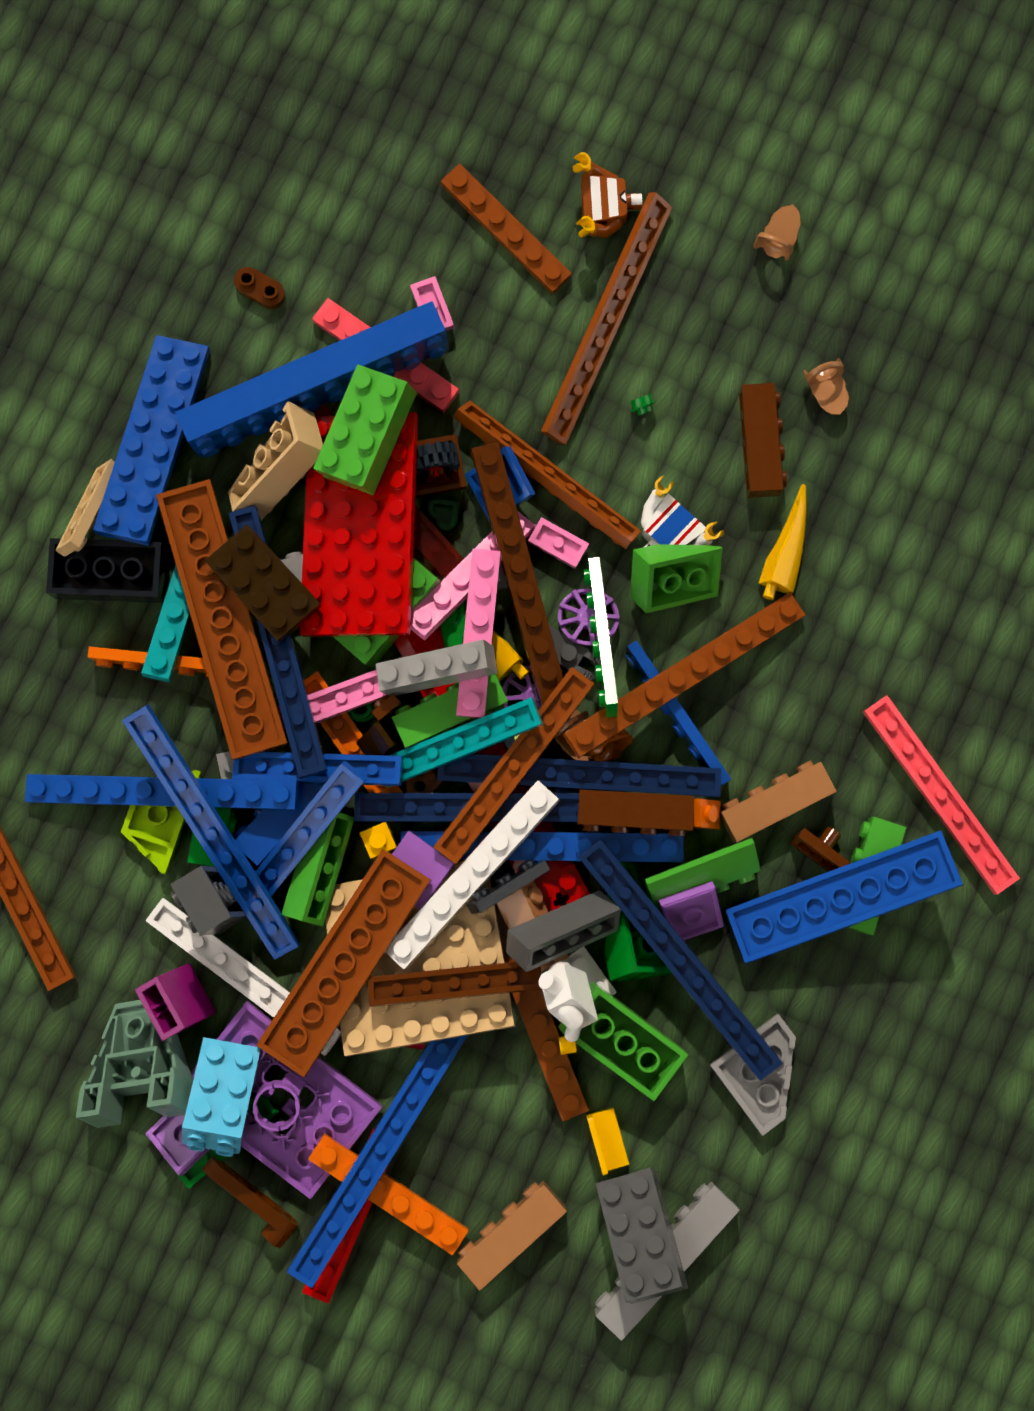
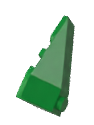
(627, 951)

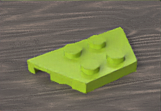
(155, 831)

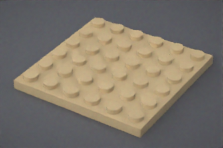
(462, 943)

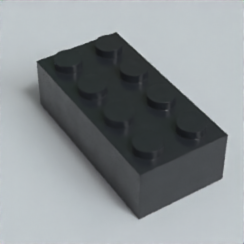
(108, 572)

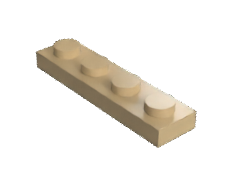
(84, 515)

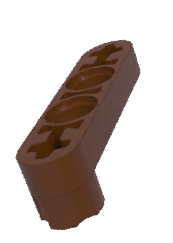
(280, 1222)

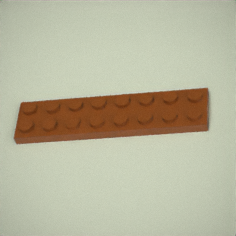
(343, 963)

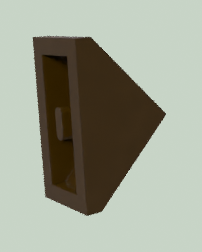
(379, 741)

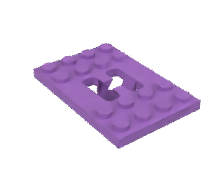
(337, 1109)

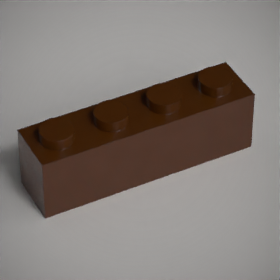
(761, 440)
(635, 810)

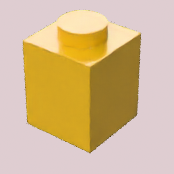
(378, 838)

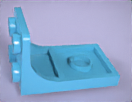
(220, 1096)

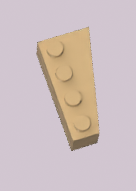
(279, 462)

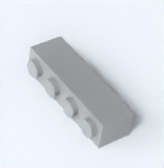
(436, 668)

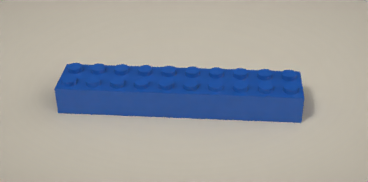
(312, 380)

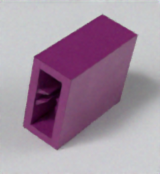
(175, 1001)

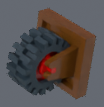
(439, 466)

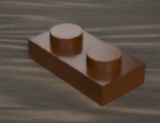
(386, 708)

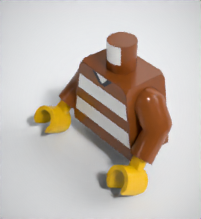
(603, 199)

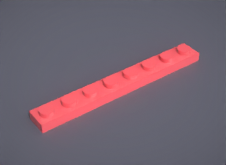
(941, 795)

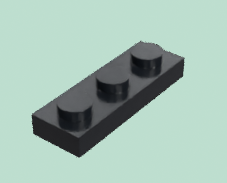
(507, 885)

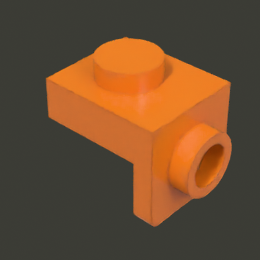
(706, 814)

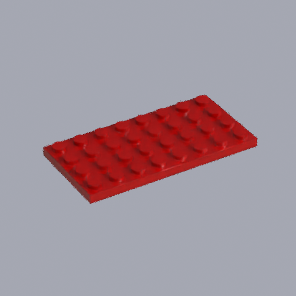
(362, 546)

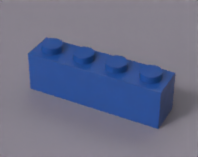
(271, 825)

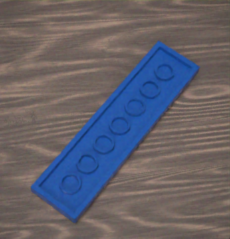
(151, 440)
(844, 897)

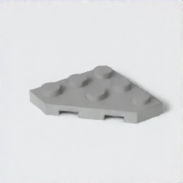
(765, 1099)

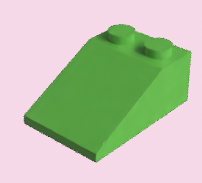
(674, 575)

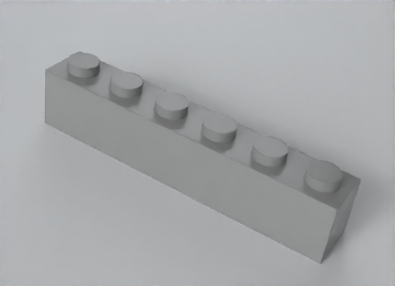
(693, 1232)

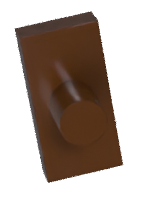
(820, 849)

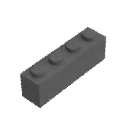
(562, 930)

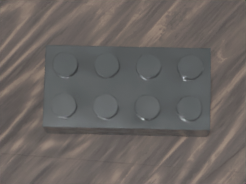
(207, 901)
(641, 1236)

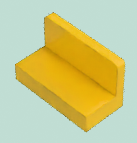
(607, 1140)

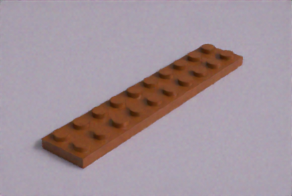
(221, 623)

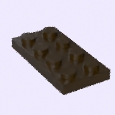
(263, 583)

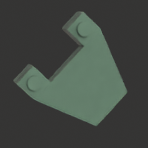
(132, 1064)

